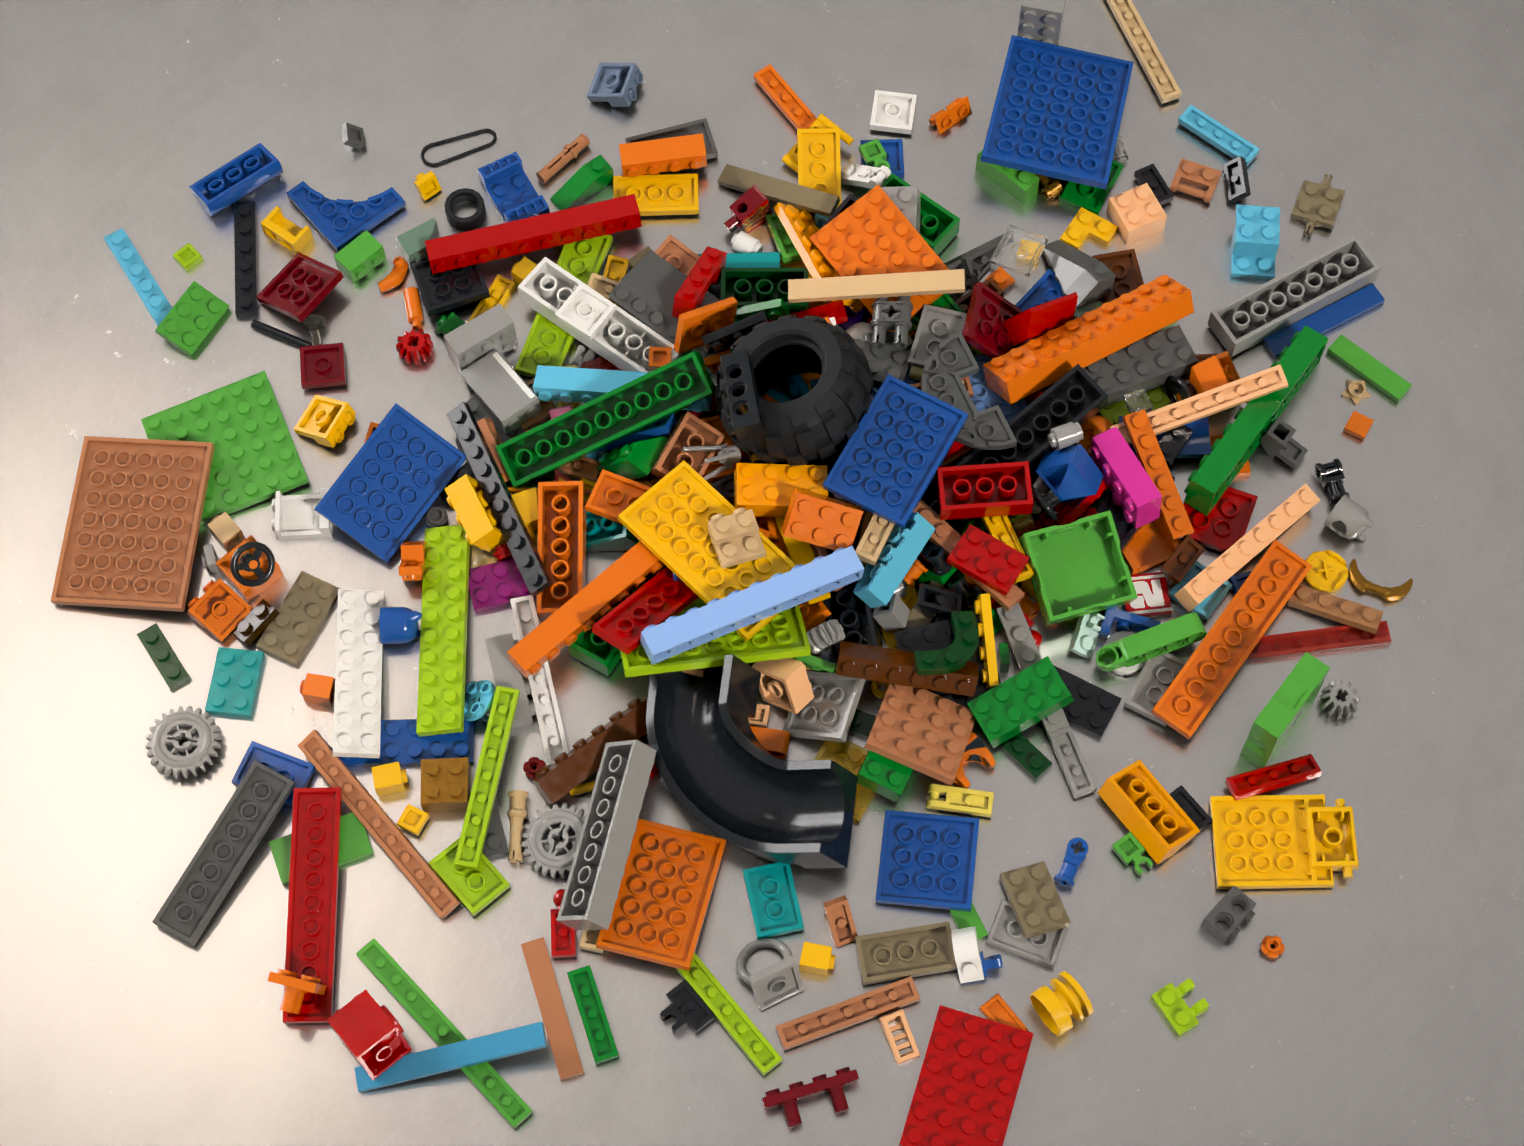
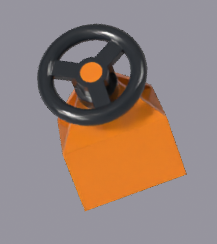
(1203, 377)
(250, 568)

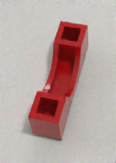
(705, 272)

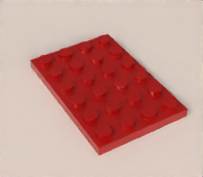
(966, 1082)

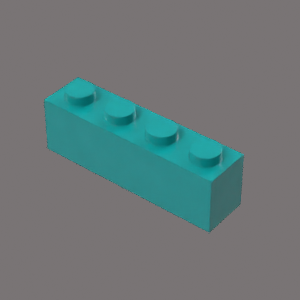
(751, 260)

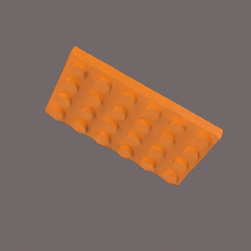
(877, 239)
(663, 895)

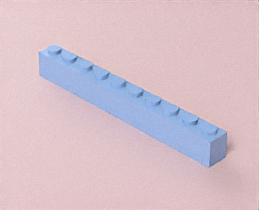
(751, 604)

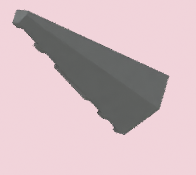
(974, 263)

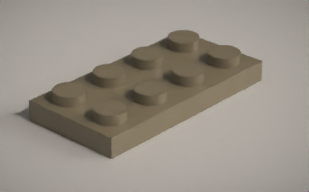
(299, 619)
(905, 953)

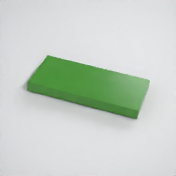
(353, 846)

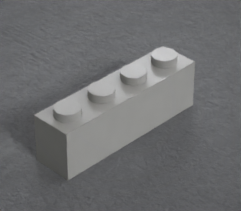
(509, 676)

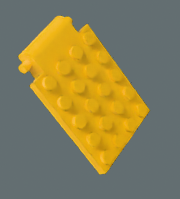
(1281, 841)

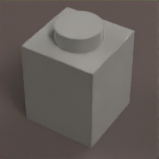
(893, 615)

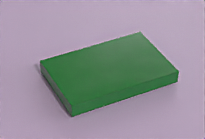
(1090, 197)

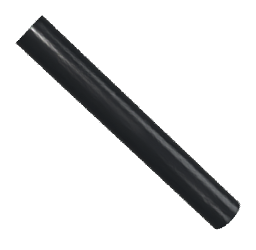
(279, 334)

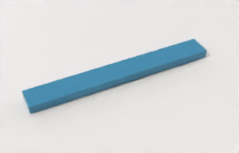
(456, 1056)

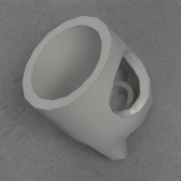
(1349, 519)

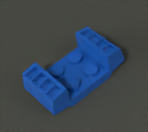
(511, 189)

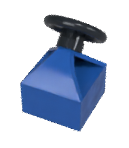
(1068, 475)

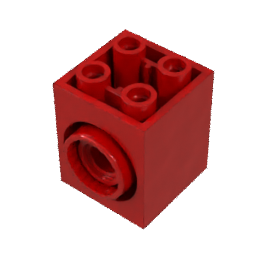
(370, 1034)

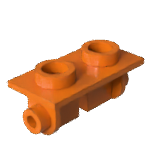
(952, 115)

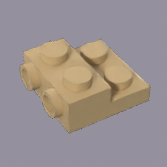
(736, 537)

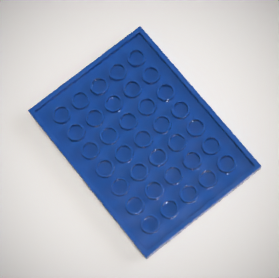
(1057, 112)

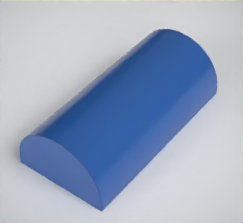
(236, 179)

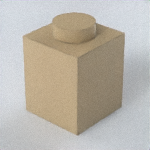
(226, 531)

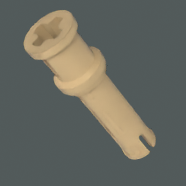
(517, 814)

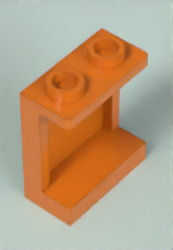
(1149, 547)

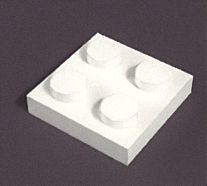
(893, 112)
(585, 311)

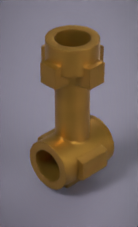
(1050, 189)

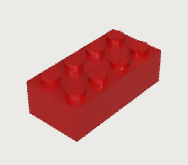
(984, 490)

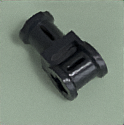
(1332, 478)
(935, 558)
(969, 592)

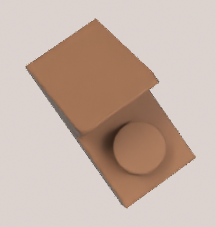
(840, 921)

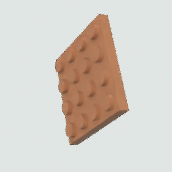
(921, 731)

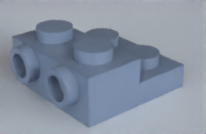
(615, 84)

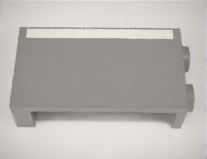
(502, 390)

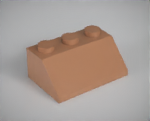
(686, 433)

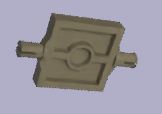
(1317, 204)

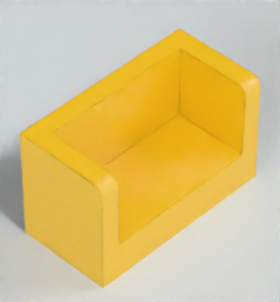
(285, 231)

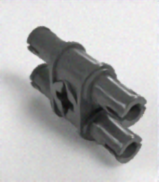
(899, 322)

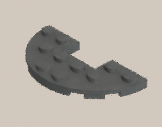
(943, 380)

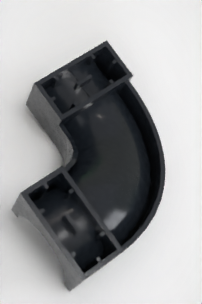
(733, 784)

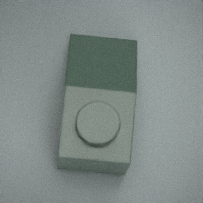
(413, 241)

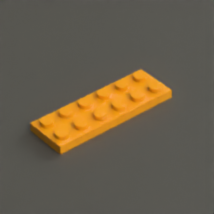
(800, 229)

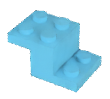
(1255, 242)

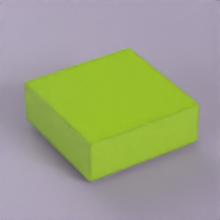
(187, 257)

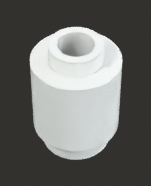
(746, 243)

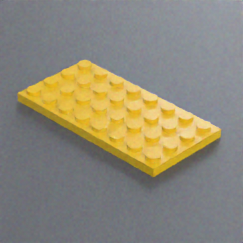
(673, 526)

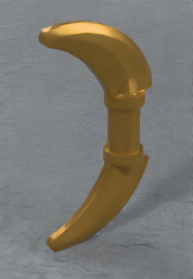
(1363, 585)

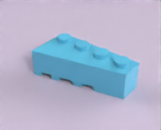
(896, 559)

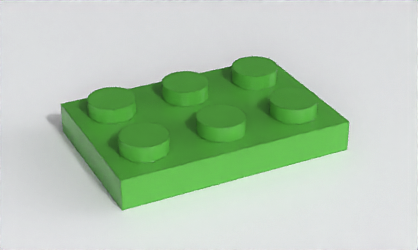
(192, 318)

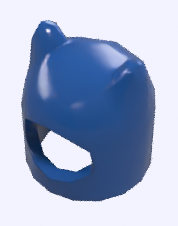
(398, 625)

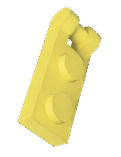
(960, 800)

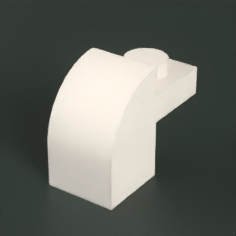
(967, 954)

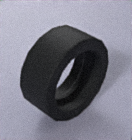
(464, 195)

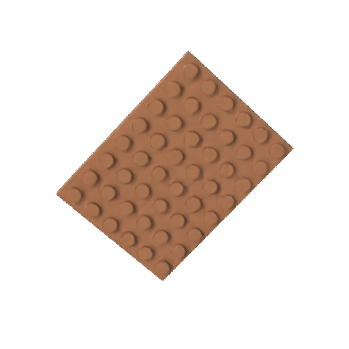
(133, 523)

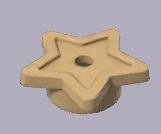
(1355, 385)

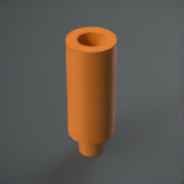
(413, 307)

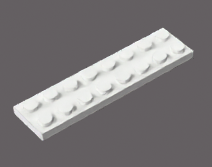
(358, 674)

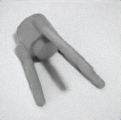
(727, 455)

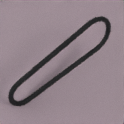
(462, 154)

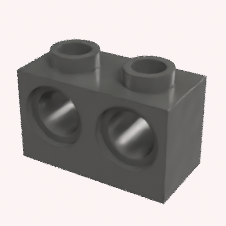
(1224, 912)

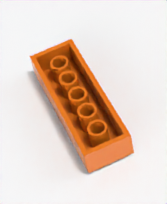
(561, 542)

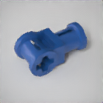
(1071, 862)

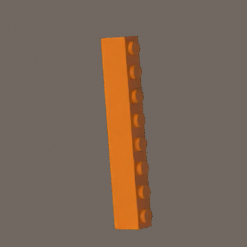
(583, 609)

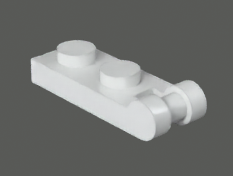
(864, 175)

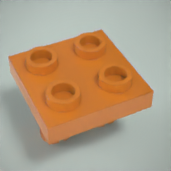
(295, 988)

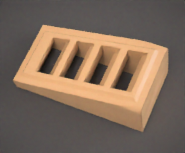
(891, 1039)

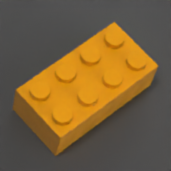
(770, 486)

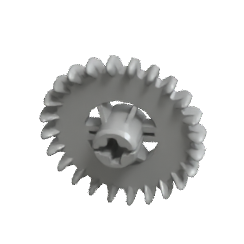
(193, 752)
(534, 836)

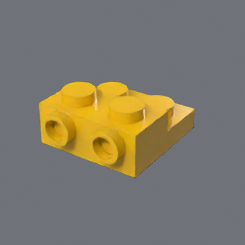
(325, 420)

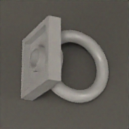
(775, 981)

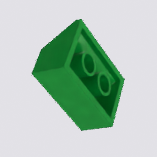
(633, 459)

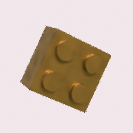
(445, 784)

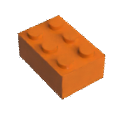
(821, 520)

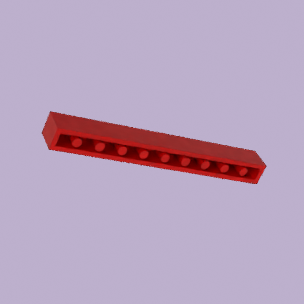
(533, 233)

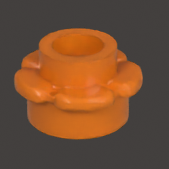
(1272, 952)

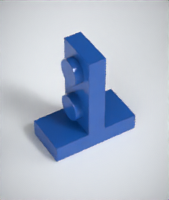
(1125, 622)

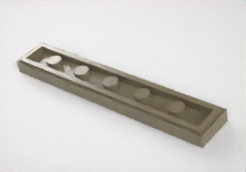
(780, 190)

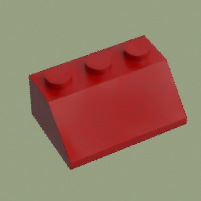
(1041, 319)

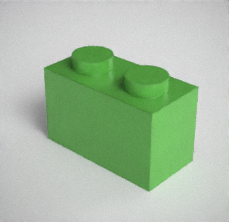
(360, 256)

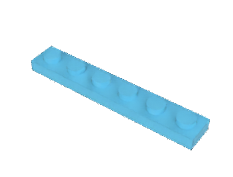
(138, 275)

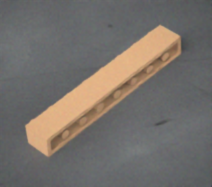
(1246, 548)

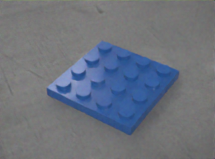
(927, 860)

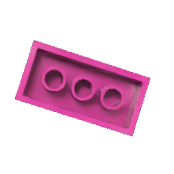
(1126, 478)

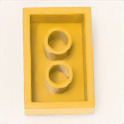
(474, 514)

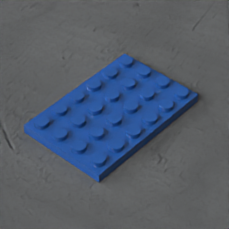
(895, 451)
(391, 483)

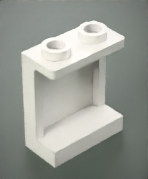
(297, 518)

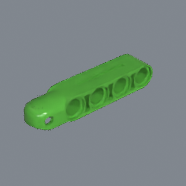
(1151, 643)

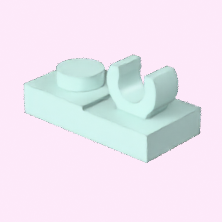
(1086, 635)

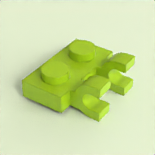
(1174, 1008)

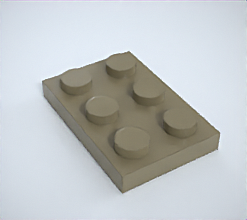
(1034, 900)

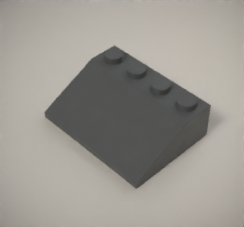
(649, 294)

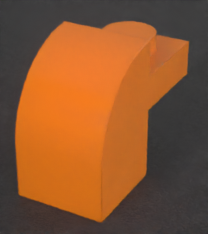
(412, 560)

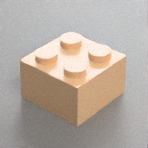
(1136, 213)
(785, 683)

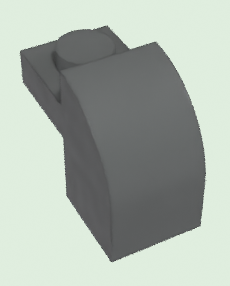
(1279, 442)

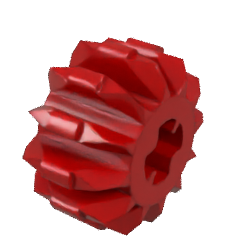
(422, 344)

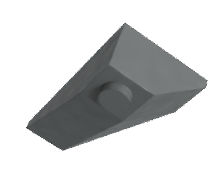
(1079, 273)

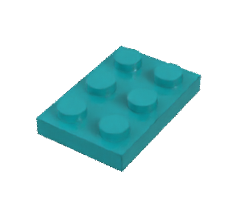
(234, 682)
(773, 900)

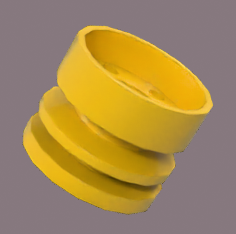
(1061, 1003)

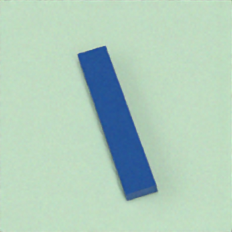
(1327, 318)

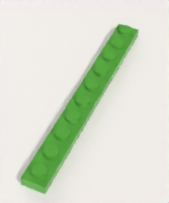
(442, 1030)

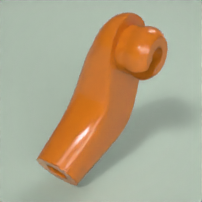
(396, 275)

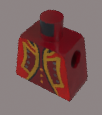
(748, 211)

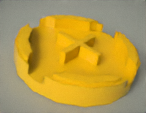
(1328, 571)

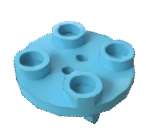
(478, 700)

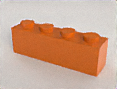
(663, 155)

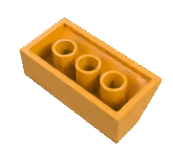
(1148, 811)

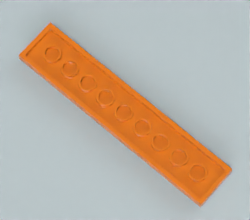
(1231, 639)

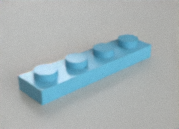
(1217, 134)

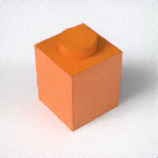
(318, 689)

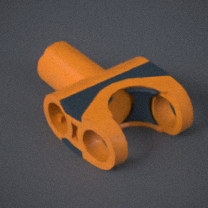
(974, 752)

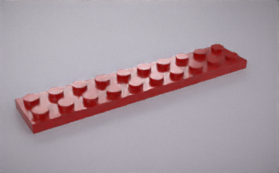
(313, 897)

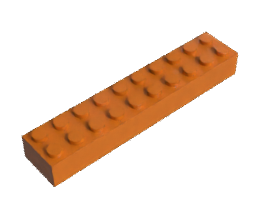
(1088, 338)

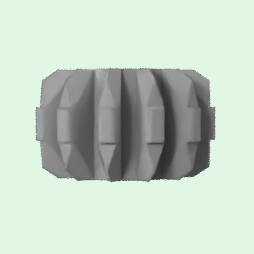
(825, 636)
(1341, 691)

